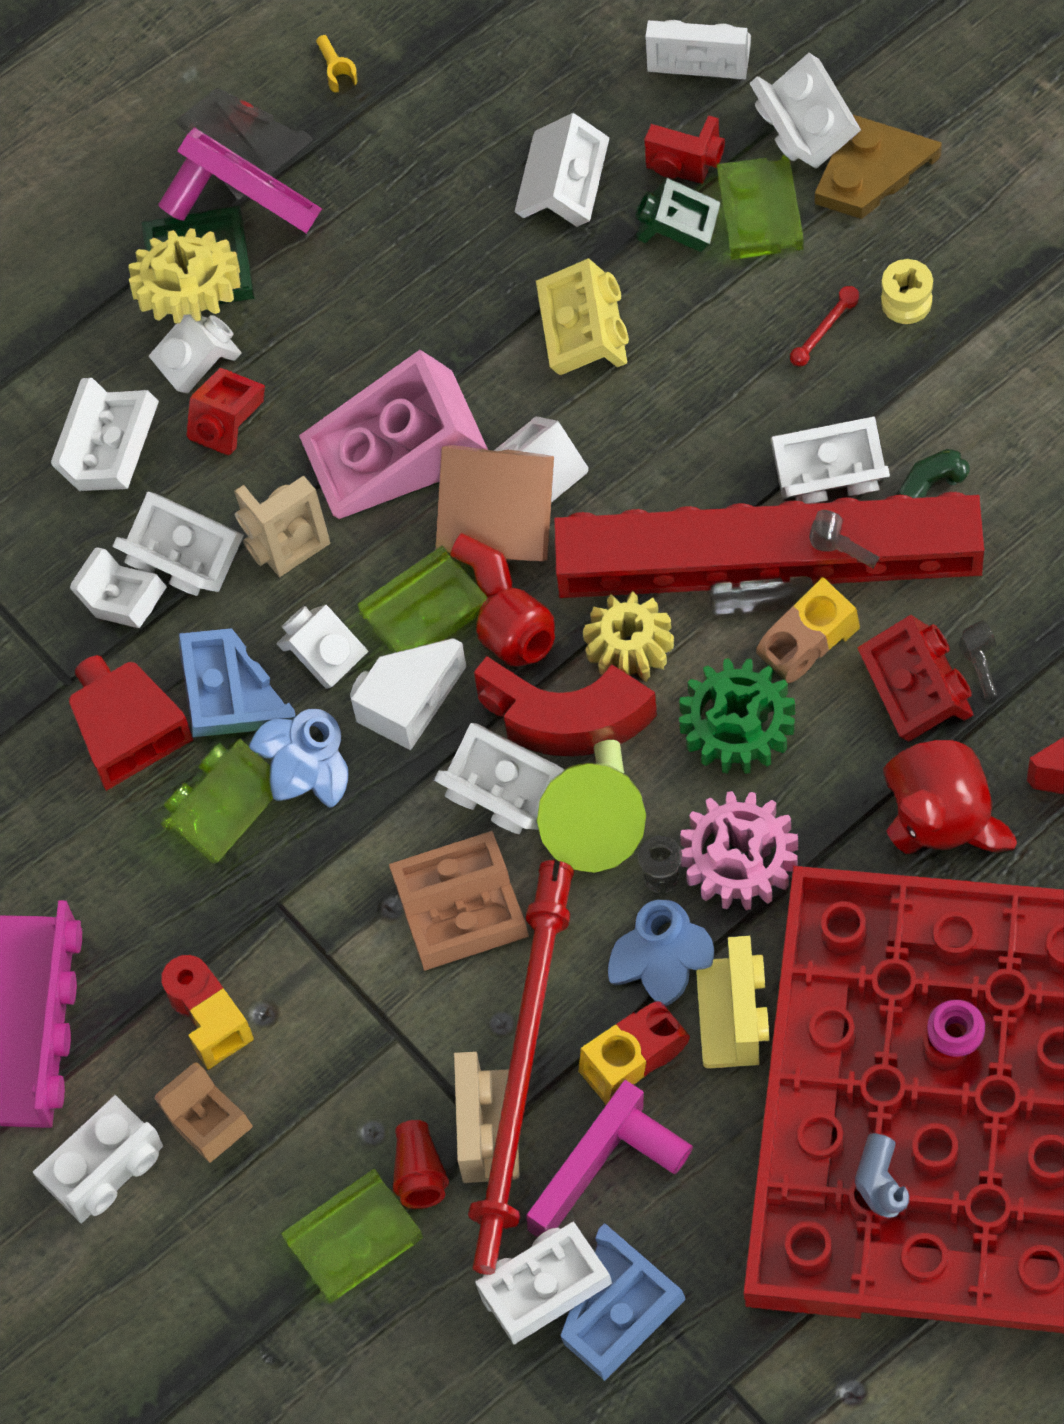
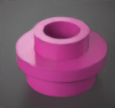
(956, 1012)

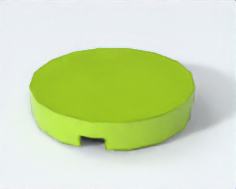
(591, 817)

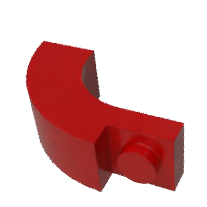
(569, 721)

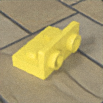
(581, 317)

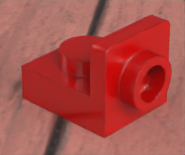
(221, 408)

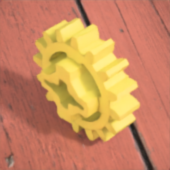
(184, 275)

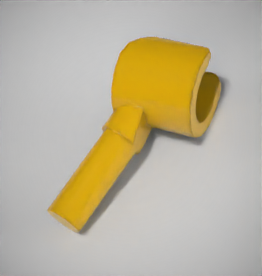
(336, 64)

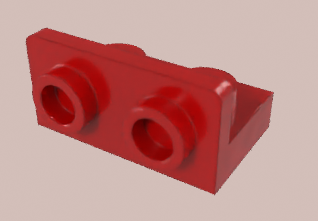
(915, 677)

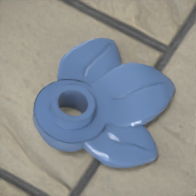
(299, 760)
(661, 959)

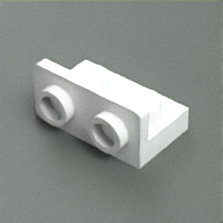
(697, 49)
(806, 112)
(99, 1160)
(543, 1282)

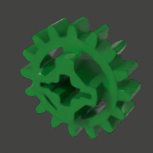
(734, 723)

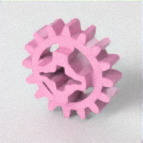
(728, 870)

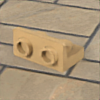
(283, 527)
(477, 1116)

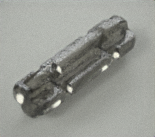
(758, 594)

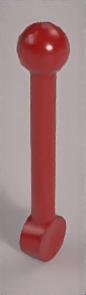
(847, 299)

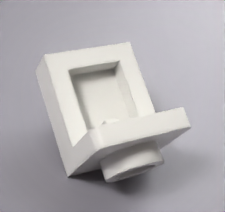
(192, 350)
(116, 591)
(322, 643)

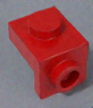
(684, 155)

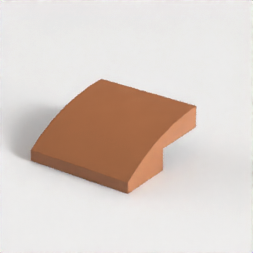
(496, 500)
(458, 900)

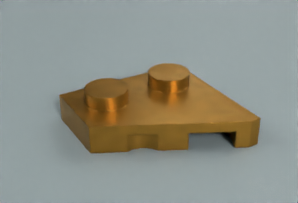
(872, 167)

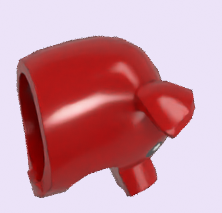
(943, 800)

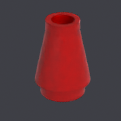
(418, 1168)

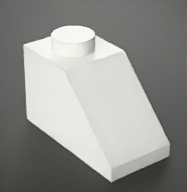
(407, 690)

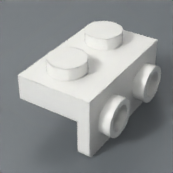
(103, 436)
(829, 460)
(180, 544)
(498, 777)

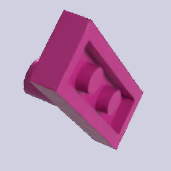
(209, 157)
(617, 1121)

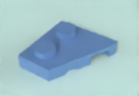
(226, 686)
(624, 1314)

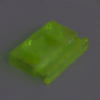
(759, 207)
(423, 603)
(352, 1236)

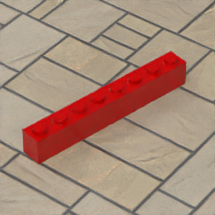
(746, 543)

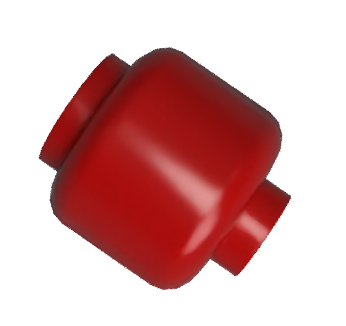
(515, 627)

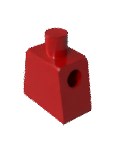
(125, 719)

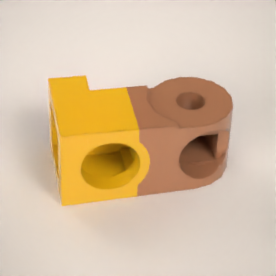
(808, 631)

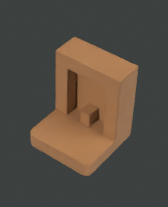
(202, 1112)

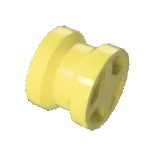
(910, 304)

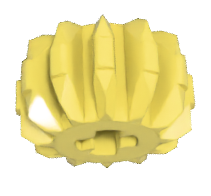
(648, 636)

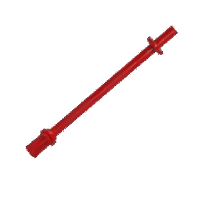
(547, 918)

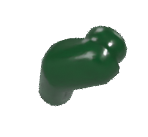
(925, 472)

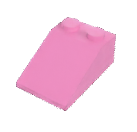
(390, 436)

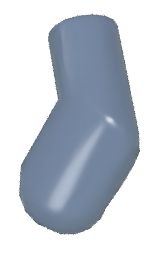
(874, 1180)

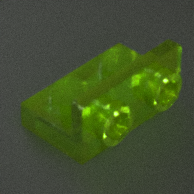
(222, 800)

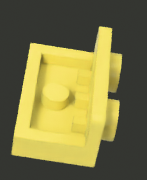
(728, 1009)

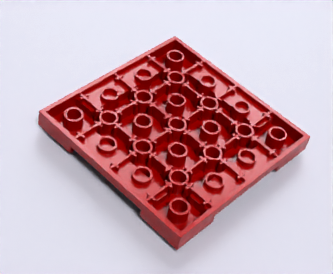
(970, 1131)

